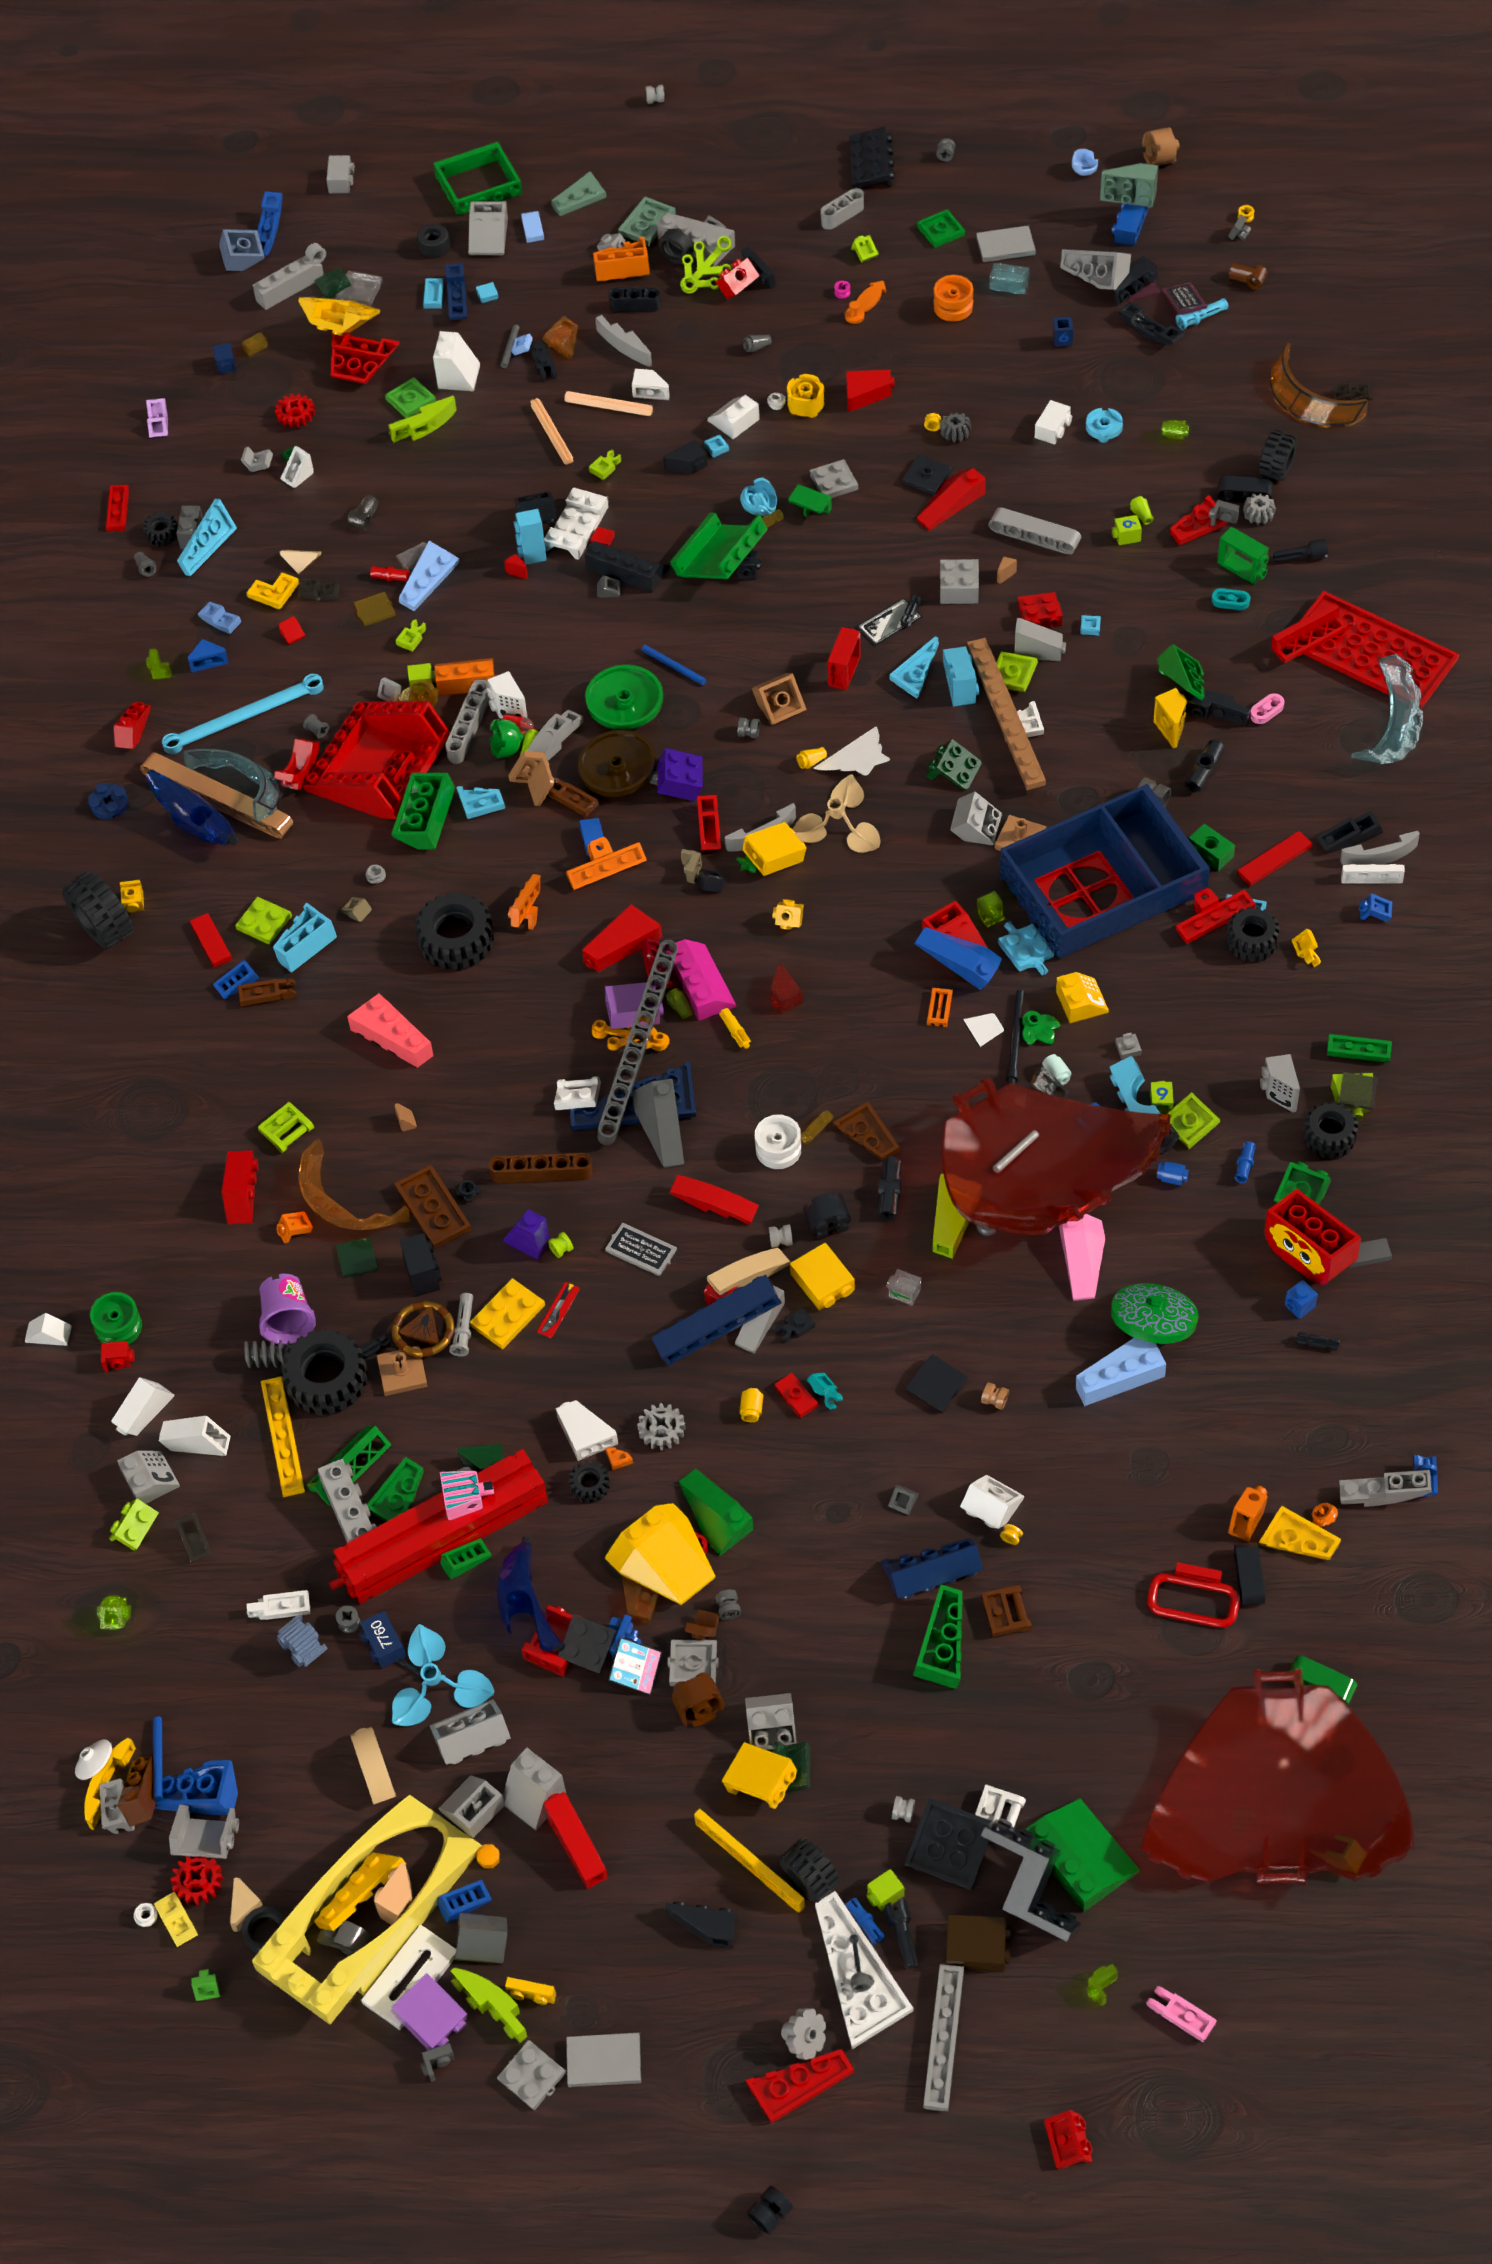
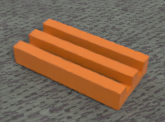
(937, 1020)

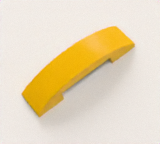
(120, 1757)

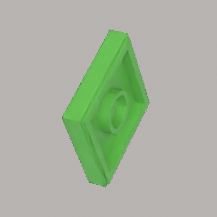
(410, 397)

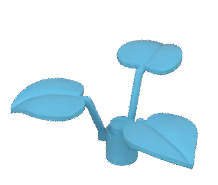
(424, 1648)

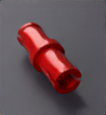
(390, 573)

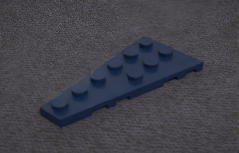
(684, 1095)

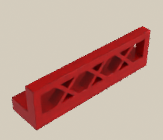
(1300, 631)

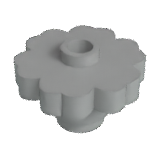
(804, 2033)

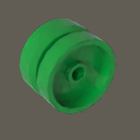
(116, 1318)

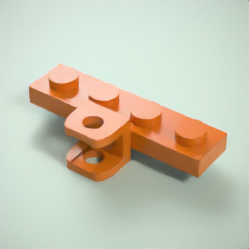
(604, 863)
(523, 904)

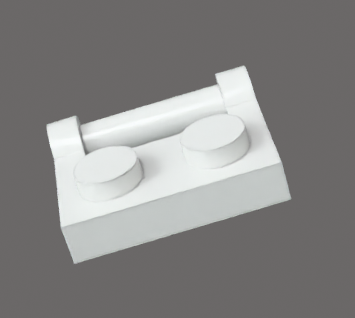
(577, 1097)
(993, 1802)

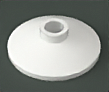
(93, 1759)

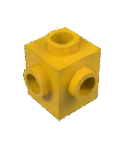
(795, 914)

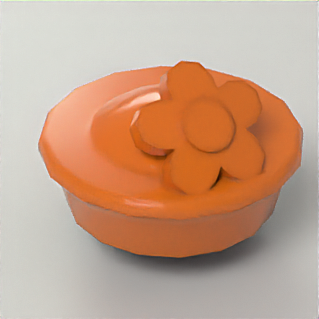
(1324, 1514)

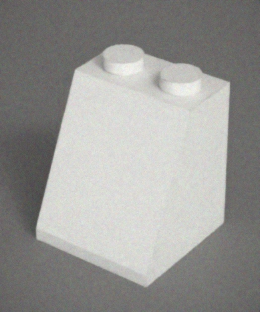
(455, 363)

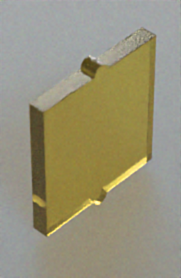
(374, 609)

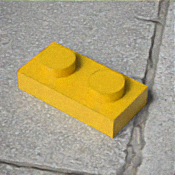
(537, 1992)

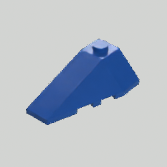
(205, 1789)

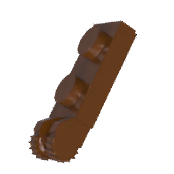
(573, 797)
(266, 991)

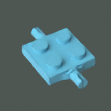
(1025, 948)

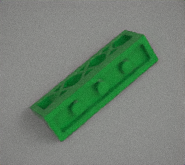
(349, 1453)

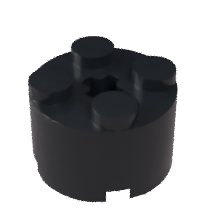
(827, 1215)

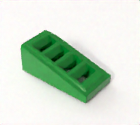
(452, 1564)

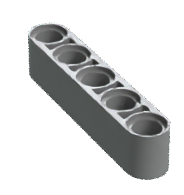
(1034, 530)
(467, 722)

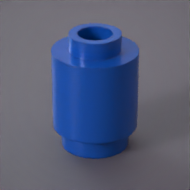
(1172, 1173)

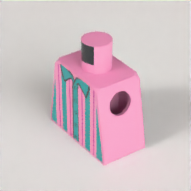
(463, 1492)

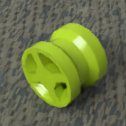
(560, 1244)

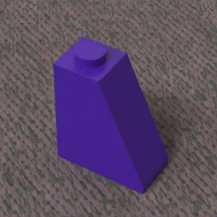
(529, 1235)

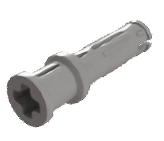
(462, 1332)

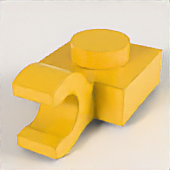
(1305, 946)

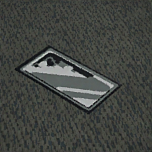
(885, 622)

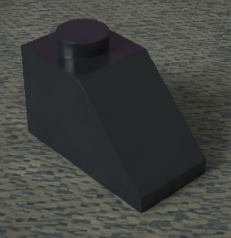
(686, 459)

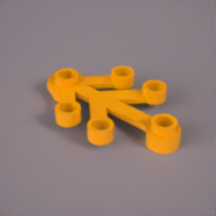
(657, 1041)

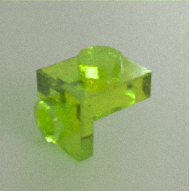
(158, 669)
(1102, 1977)

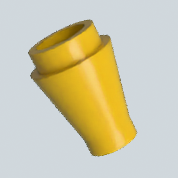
(809, 758)

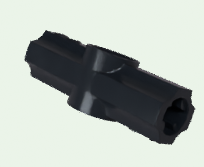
(1204, 765)
(889, 1188)

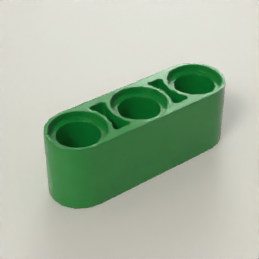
(1318, 1674)

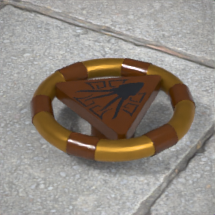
(422, 1329)

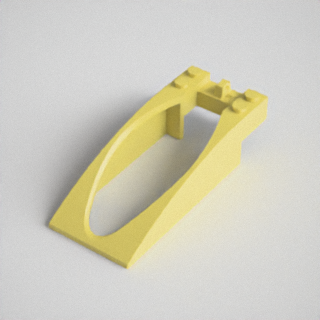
(366, 1965)

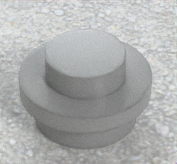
(375, 874)

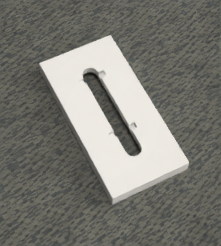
(421, 1940)

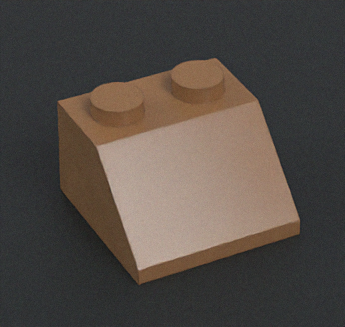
(779, 698)

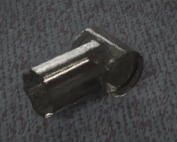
(362, 515)

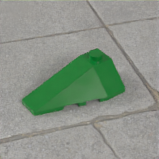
(715, 1512)

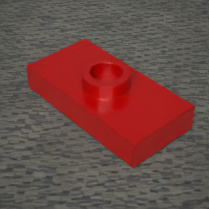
(796, 1395)

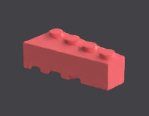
(391, 1030)

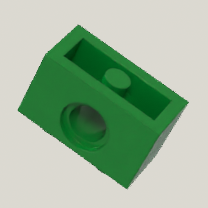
(1212, 847)

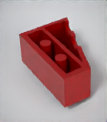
(239, 1186)

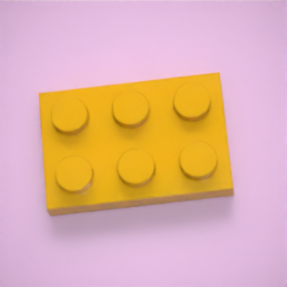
(507, 1313)

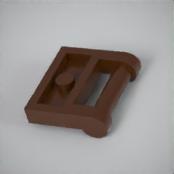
(999, 1613)

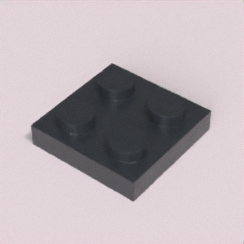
(587, 1644)

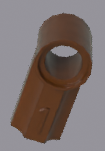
(1252, 276)

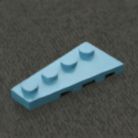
(209, 535)

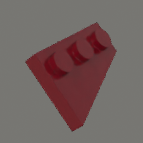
(649, 951)

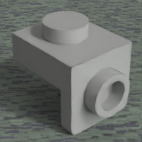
(611, 240)
(256, 461)

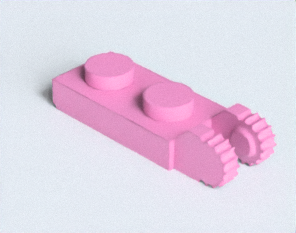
(1183, 2014)

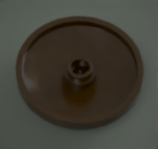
(617, 763)

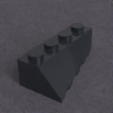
(624, 566)

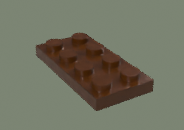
(432, 1206)

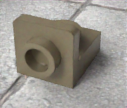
(692, 863)

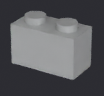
(339, 174)

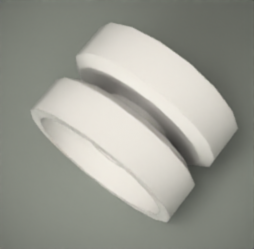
(778, 1141)

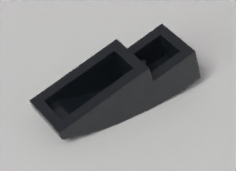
(1350, 833)

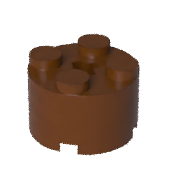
(697, 1700)

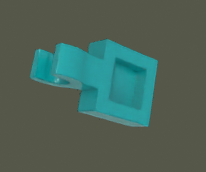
(824, 1386)

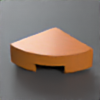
(618, 1458)

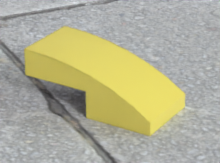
(175, 1919)

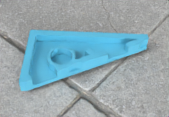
(914, 671)

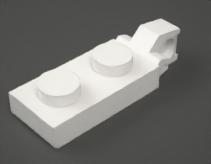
(280, 1605)

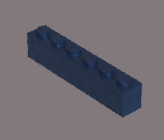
(716, 1319)

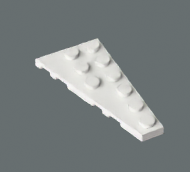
(865, 2011)

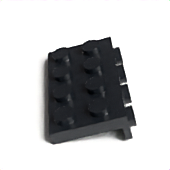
(871, 158)

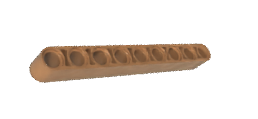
(218, 795)

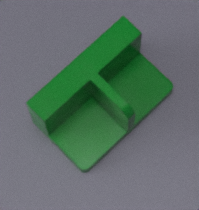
(811, 500)

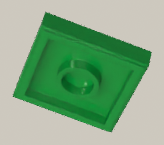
(941, 228)

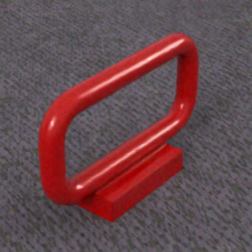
(1199, 1578)

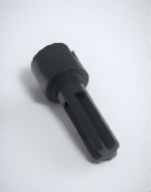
(1315, 549)
(899, 1920)

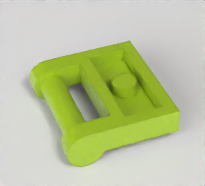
(283, 1121)

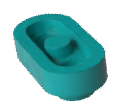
(1230, 599)

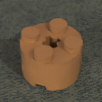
(1160, 147)

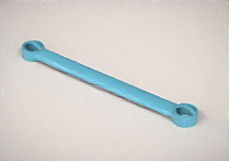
(242, 714)

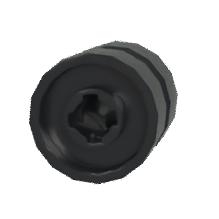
(763, 2216)

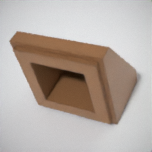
(1006, 569)
(405, 1118)

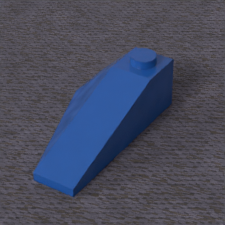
(965, 958)

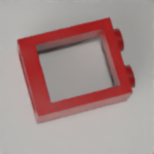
(844, 658)

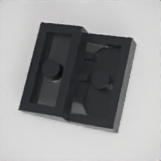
(937, 1383)

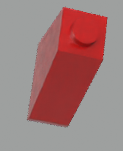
(867, 387)

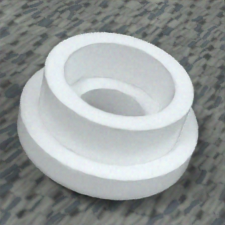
(776, 401)
(141, 1910)

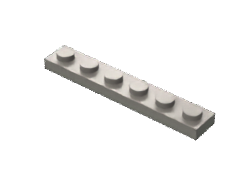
(943, 2038)

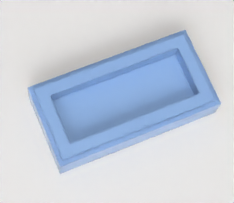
(532, 226)

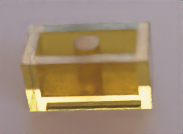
(254, 344)

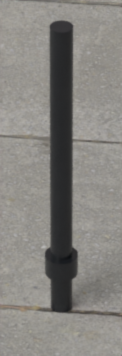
(1012, 1073)

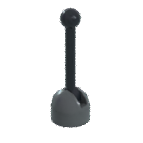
(859, 1981)

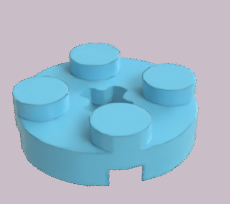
(1104, 432)

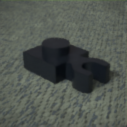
(797, 1324)

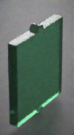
(332, 282)
(356, 1257)

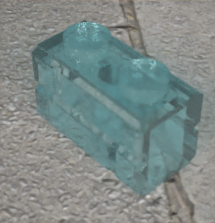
(1009, 278)

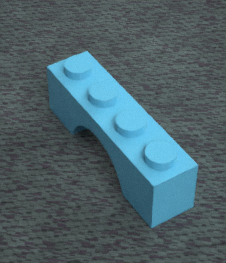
(1129, 1079)

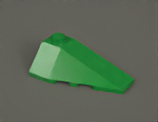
(1182, 669)

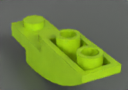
(422, 424)
(486, 1995)

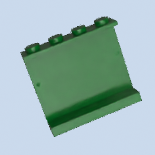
(717, 548)

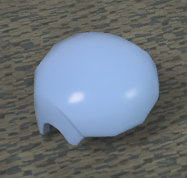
(1084, 162)

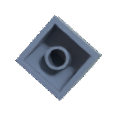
(240, 249)

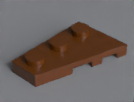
(868, 1131)

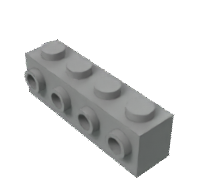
(345, 1499)

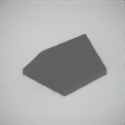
(481, 1938)

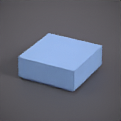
(521, 344)

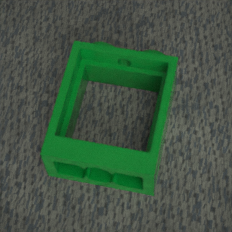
(1238, 541)

